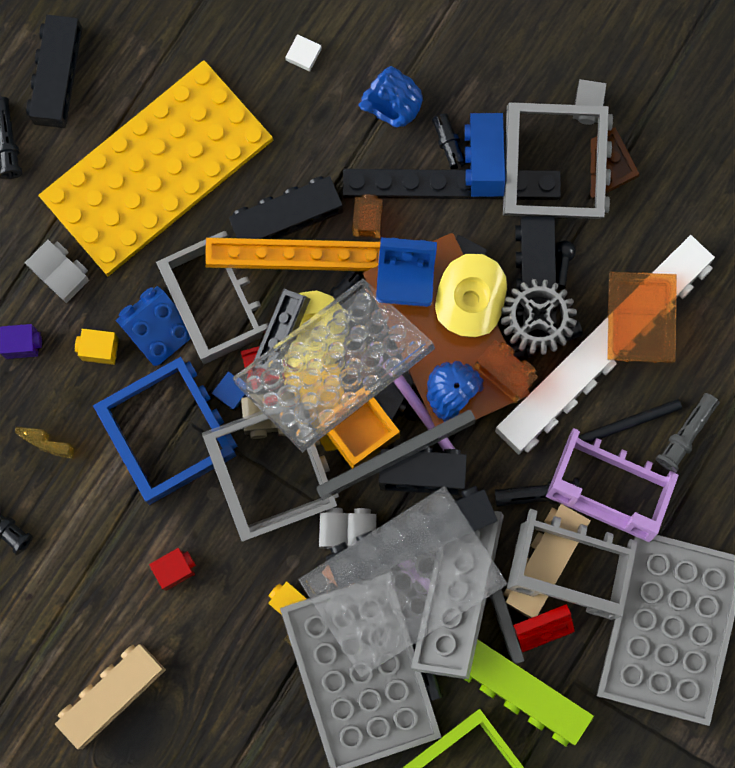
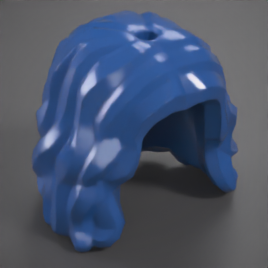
(392, 98)
(443, 396)

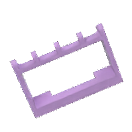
(571, 495)

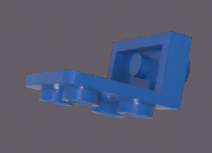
(406, 271)
(154, 325)

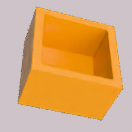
(364, 433)

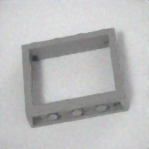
(604, 151)
(249, 531)

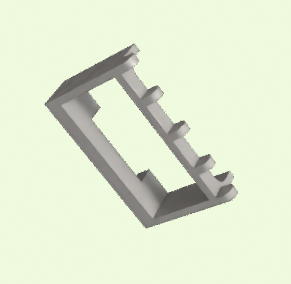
(207, 355)
(532, 587)

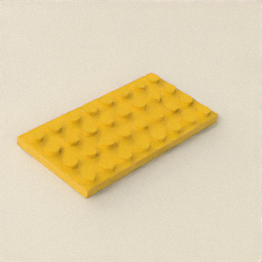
(155, 168)

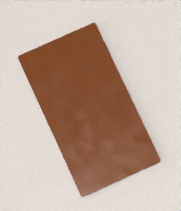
(448, 345)

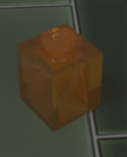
(367, 216)

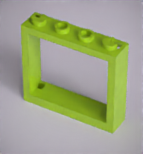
(457, 733)

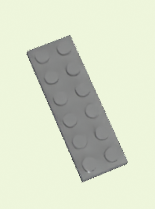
(452, 646)

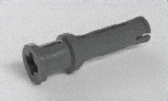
(682, 441)

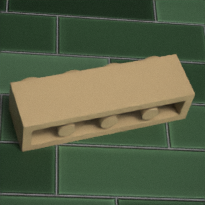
(547, 560)
(110, 696)

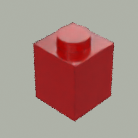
(173, 568)

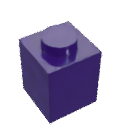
(19, 341)

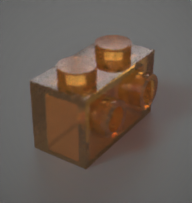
(506, 370)

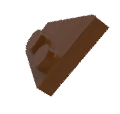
(621, 164)

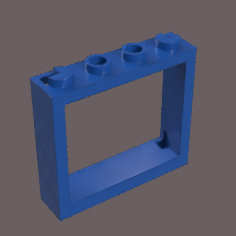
(201, 396)

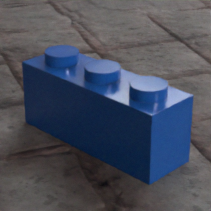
(485, 155)

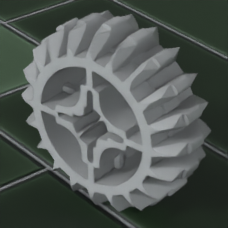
(547, 325)

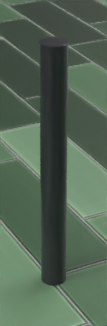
(631, 421)

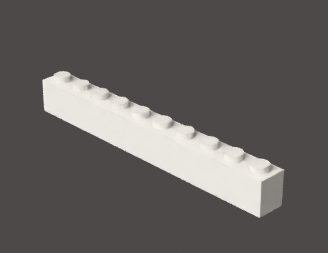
(589, 360)

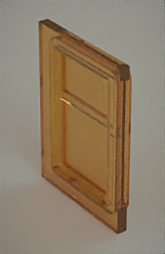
(642, 317)

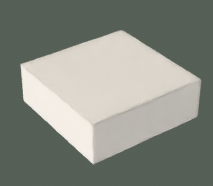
(303, 53)

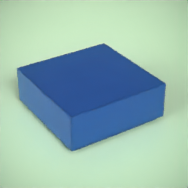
(228, 392)

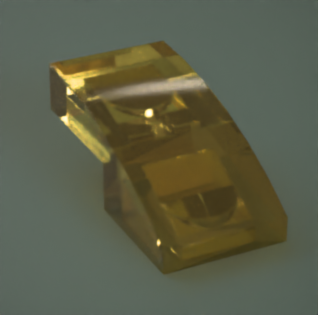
(39, 439)

